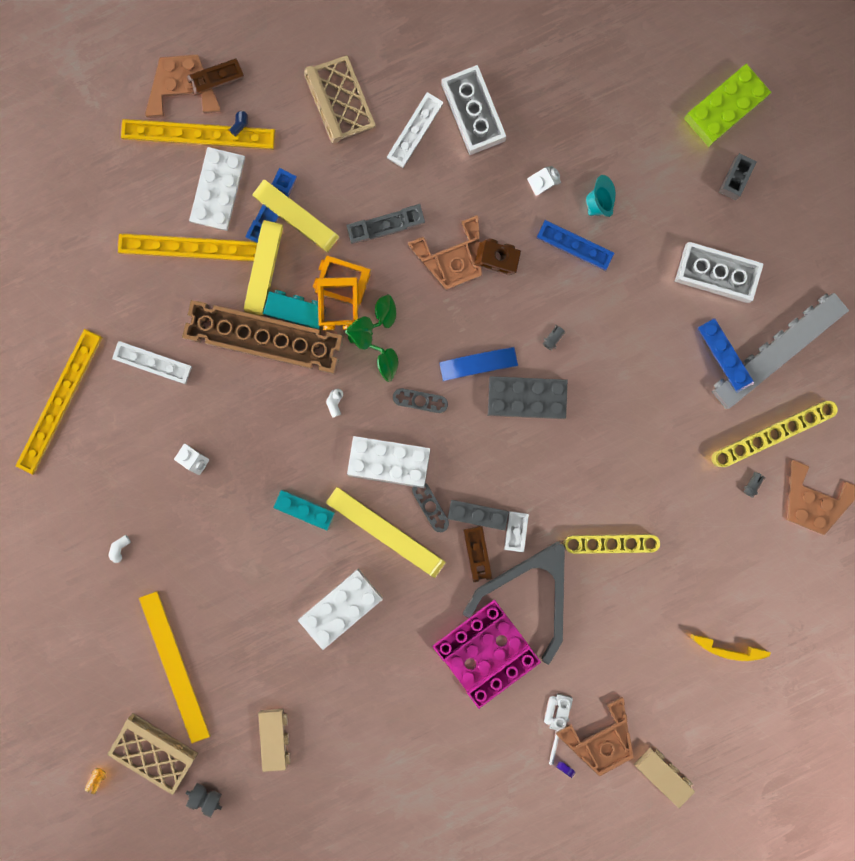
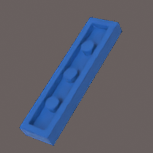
(575, 245)
(725, 355)

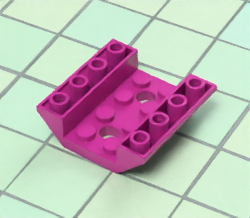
(495, 664)

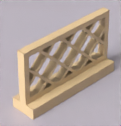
(323, 104)
(163, 742)

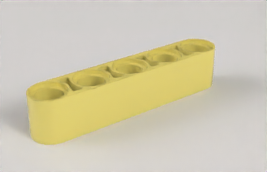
(295, 215)
(263, 267)
(640, 546)

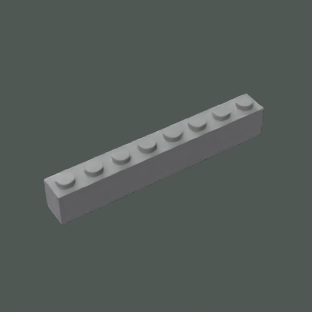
(784, 346)

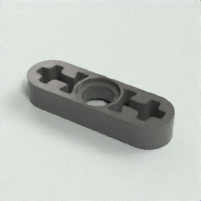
(407, 393)
(442, 517)

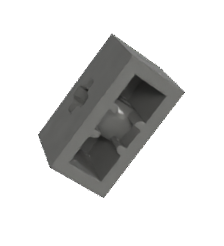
(737, 176)

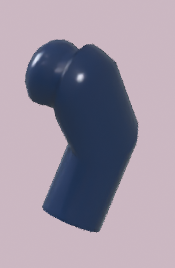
(241, 121)

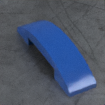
(283, 182)
(478, 363)

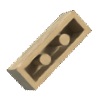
(273, 740)
(665, 777)

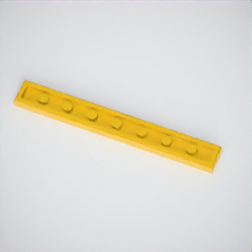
(196, 134)
(186, 247)
(59, 401)
(174, 667)

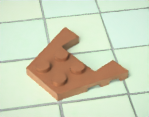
(172, 80)
(453, 264)
(813, 508)
(607, 747)

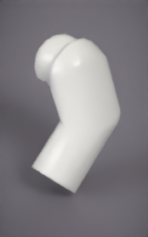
(333, 401)
(116, 547)

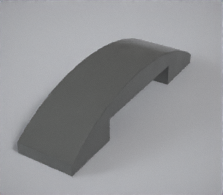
(386, 224)

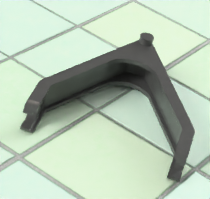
(548, 559)

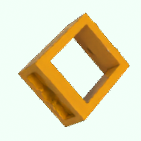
(336, 283)
(362, 284)

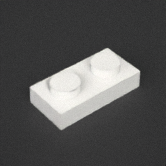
(516, 531)

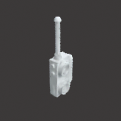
(560, 721)

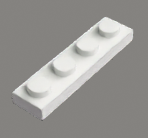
(415, 130)
(152, 362)

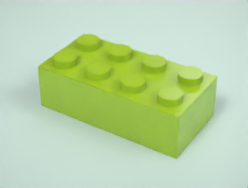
(727, 105)

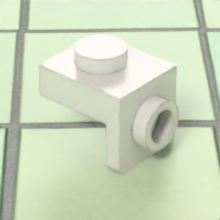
(544, 179)
(191, 459)

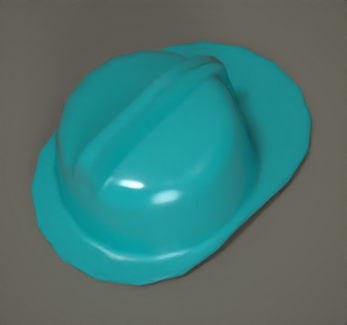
(602, 198)

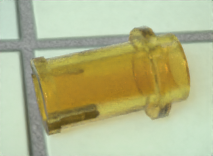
(95, 780)

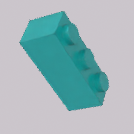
(292, 309)
(304, 510)

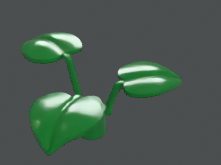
(361, 334)

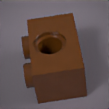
(487, 257)

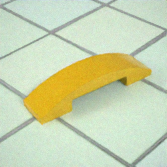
(751, 654)

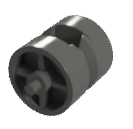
(200, 798)

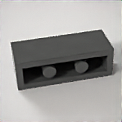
(478, 515)

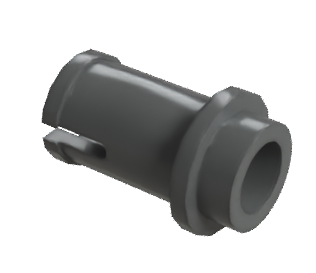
(553, 338)
(754, 484)

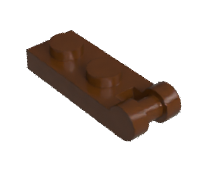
(215, 76)
(477, 553)

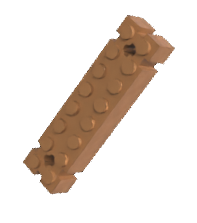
(262, 337)

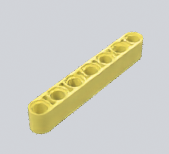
(783, 433)
(386, 532)

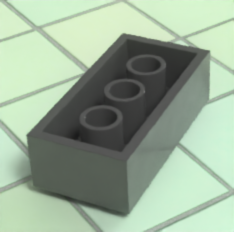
(527, 397)

